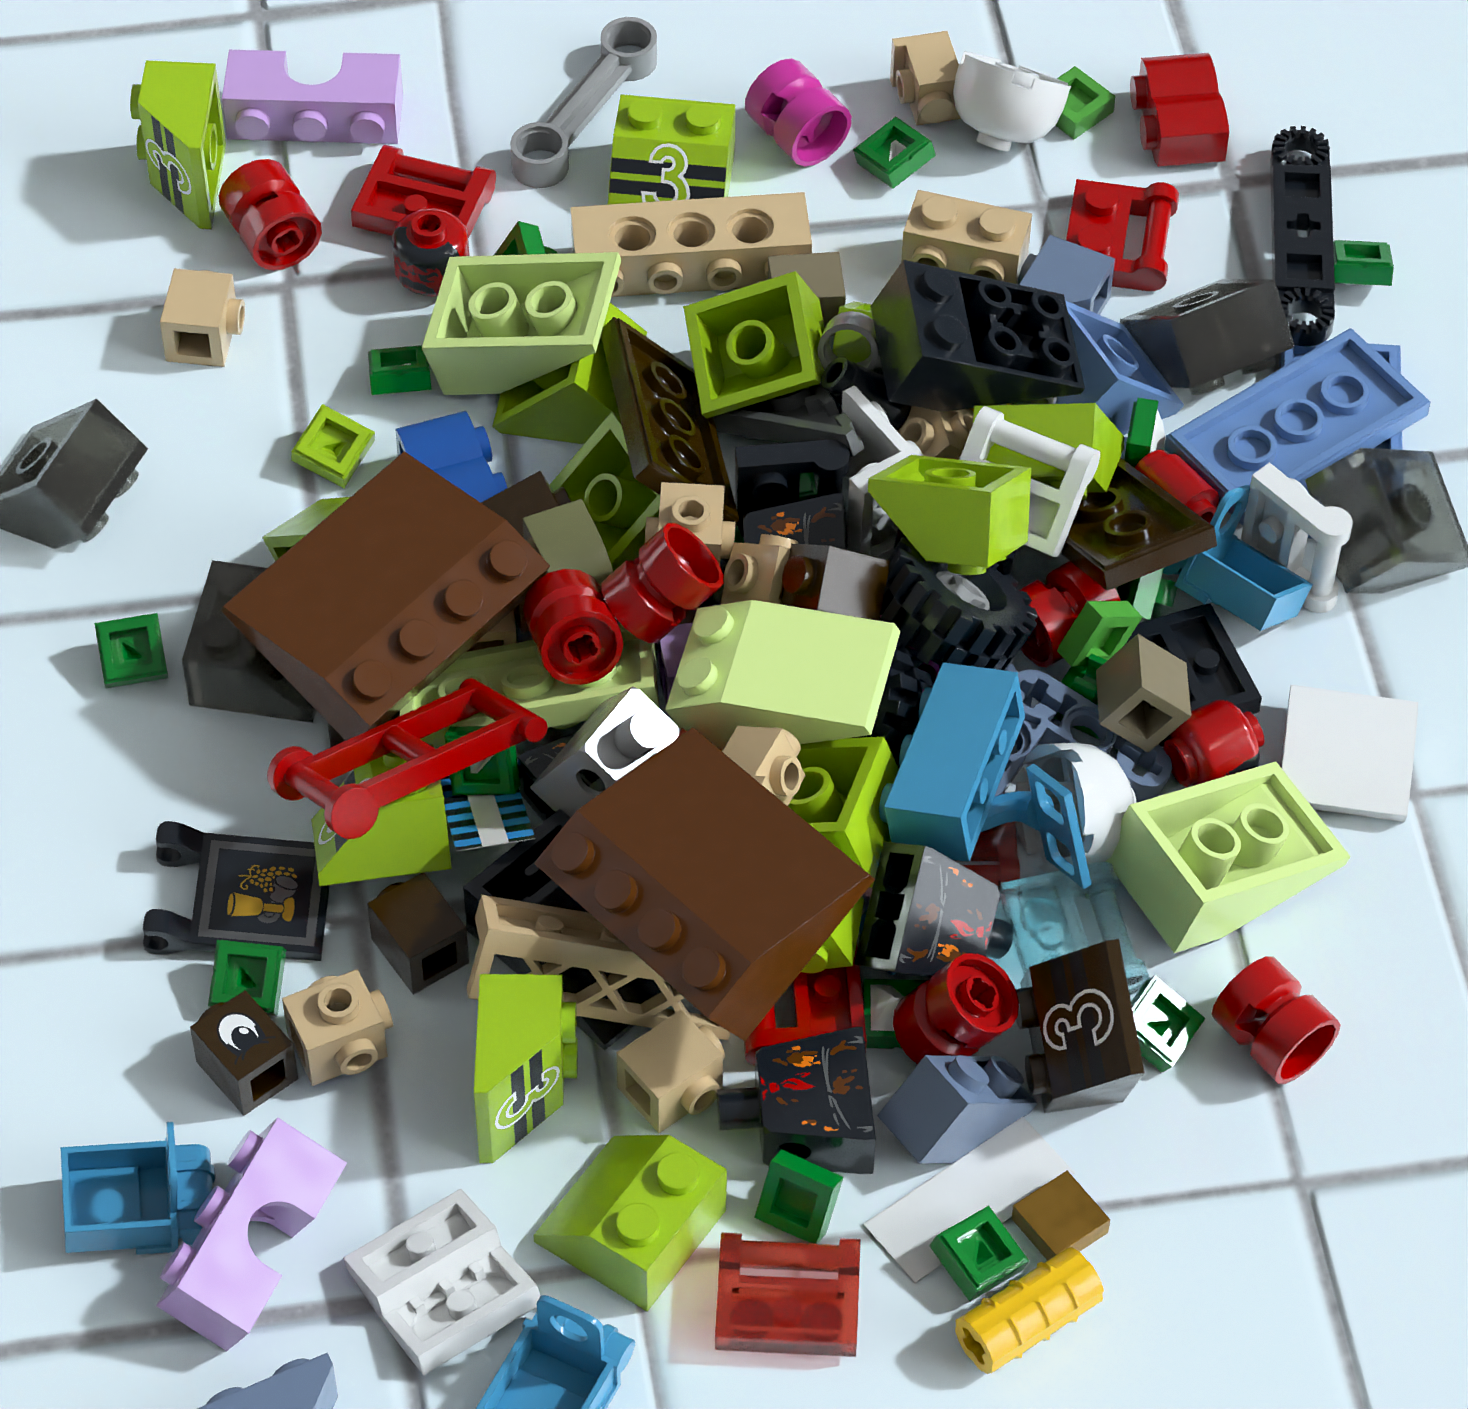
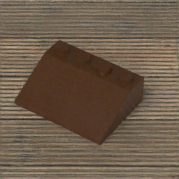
(385, 594)
(706, 879)

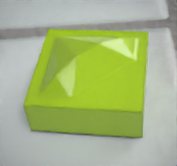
(333, 446)

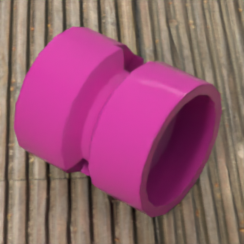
(798, 112)

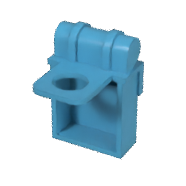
(1240, 575)
(134, 1194)
(560, 1362)

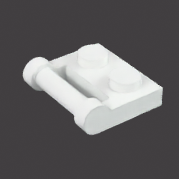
(1050, 508)
(1278, 525)

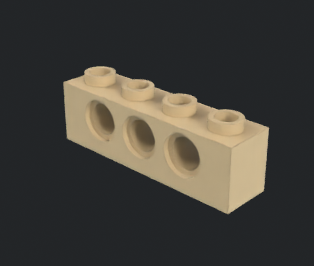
(693, 241)

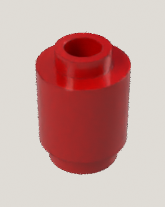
(1181, 482)

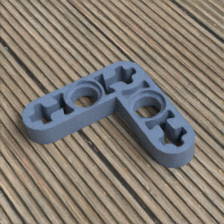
(1079, 711)

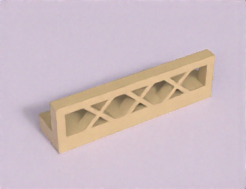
(574, 940)

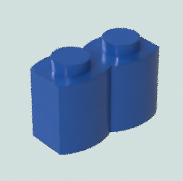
(455, 452)

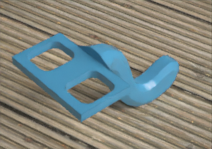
(1038, 812)

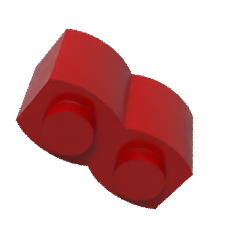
(1181, 109)

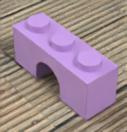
(352, 107)
(218, 1280)

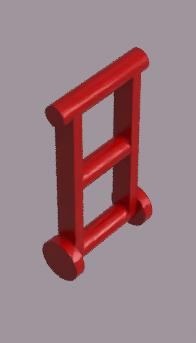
(355, 807)

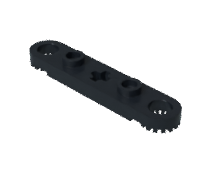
(1303, 202)

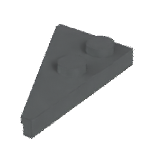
(793, 417)

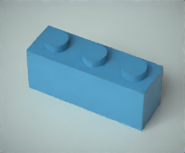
(954, 759)

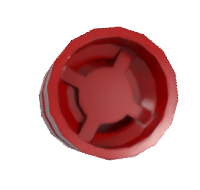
(270, 214)
(666, 579)
(1057, 607)
(572, 627)
(956, 1009)
(1267, 1011)

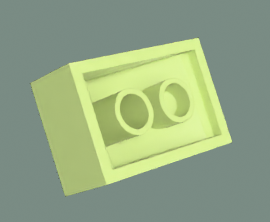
(516, 318)
(781, 670)
(1222, 853)

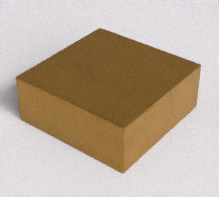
(1060, 1217)

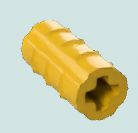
(1029, 1310)

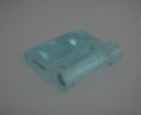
(1048, 921)

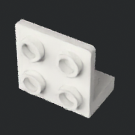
(868, 525)

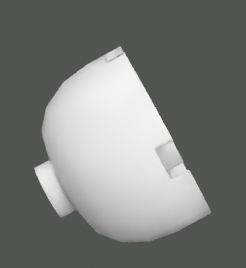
(1006, 100)
(1099, 796)

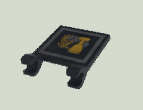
(244, 893)

